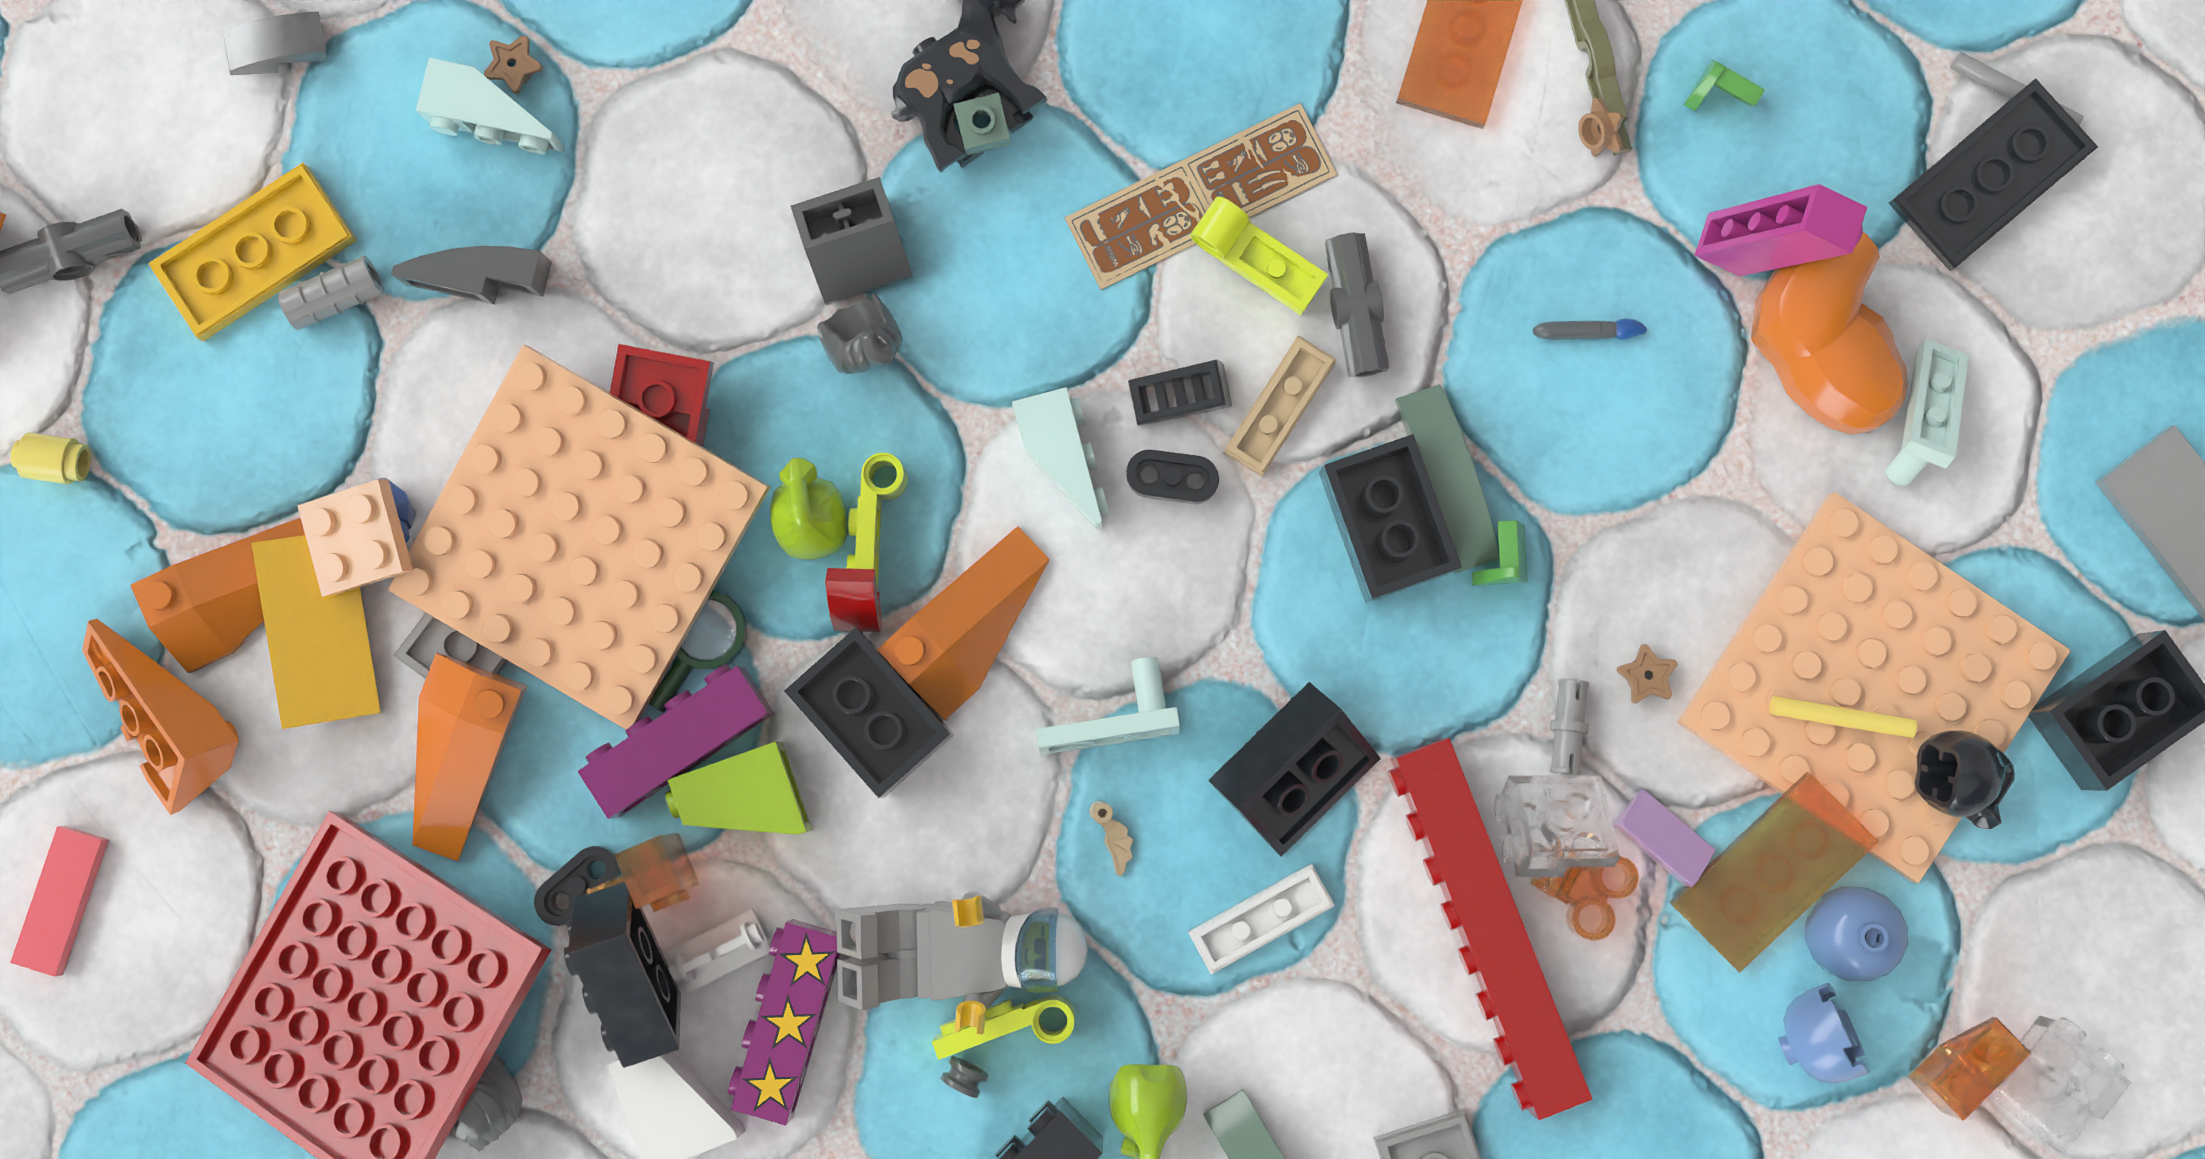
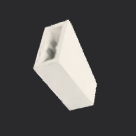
(671, 1109)

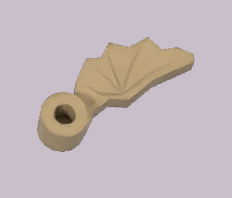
(1116, 835)

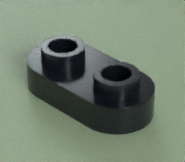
(1172, 475)
(573, 880)

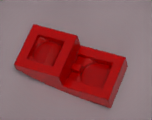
(853, 599)

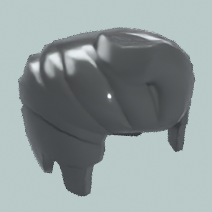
(860, 336)
(490, 1107)

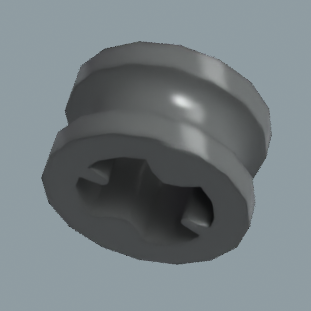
(964, 1077)

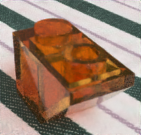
(1969, 1067)

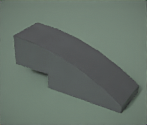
(477, 271)

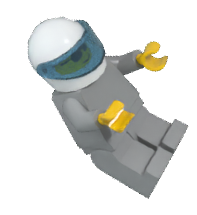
(954, 952)

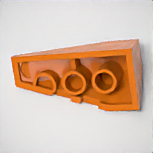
(208, 601)
(961, 630)
(175, 726)
(459, 741)

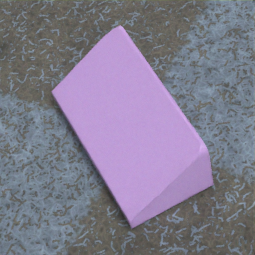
(1665, 838)

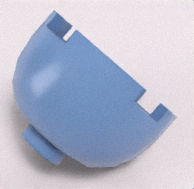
(1856, 934)
(1822, 1038)

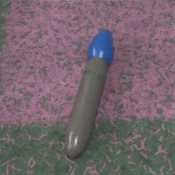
(1576, 330)

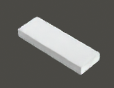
(1261, 918)

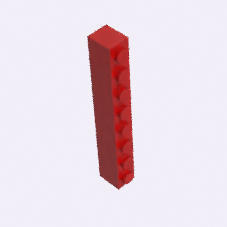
(1490, 930)

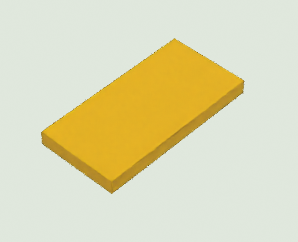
(252, 252)
(313, 640)

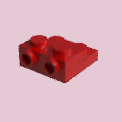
(665, 388)

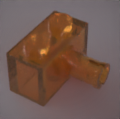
(655, 872)

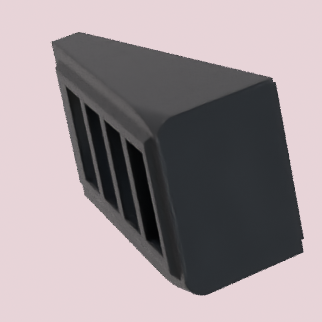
(1177, 376)

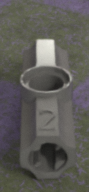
(68, 250)
(1356, 305)

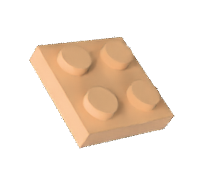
(355, 537)

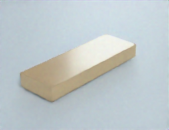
(1280, 406)

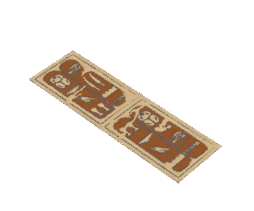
(1162, 210)

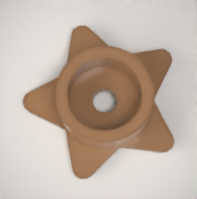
(515, 75)
(1600, 129)
(1635, 671)

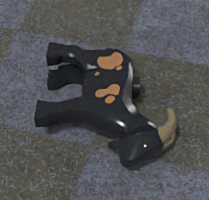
(958, 70)

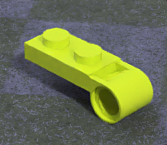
(1257, 256)
(866, 518)
(1004, 1019)

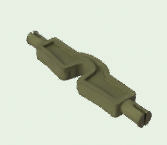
(1601, 71)

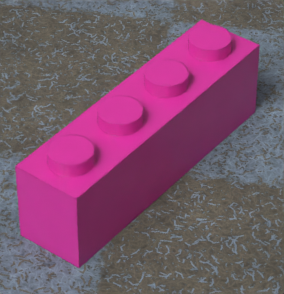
(1782, 231)

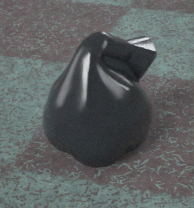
(1964, 776)

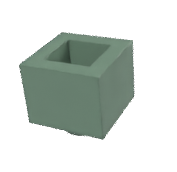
(988, 138)

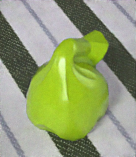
(807, 512)
(1147, 1107)

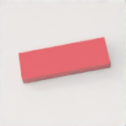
(59, 901)

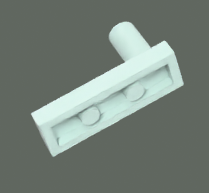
(1932, 412)
(1151, 722)

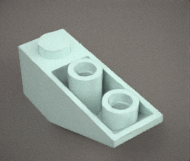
(467, 101)
(1053, 443)

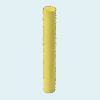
(1843, 716)

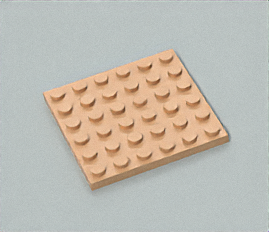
(579, 537)
(1875, 630)

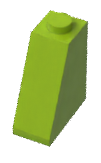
(742, 794)

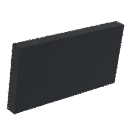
(1993, 174)

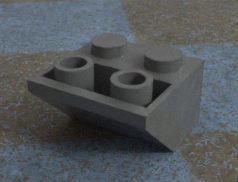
(851, 241)

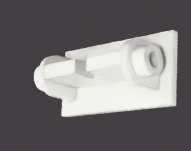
(718, 951)

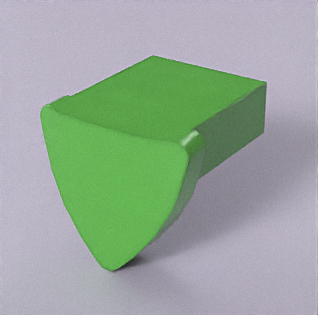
(1726, 80)
(1512, 557)

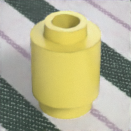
(50, 458)

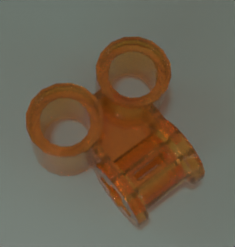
(1585, 887)

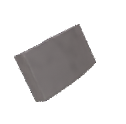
(265, 42)

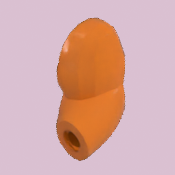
(1830, 346)

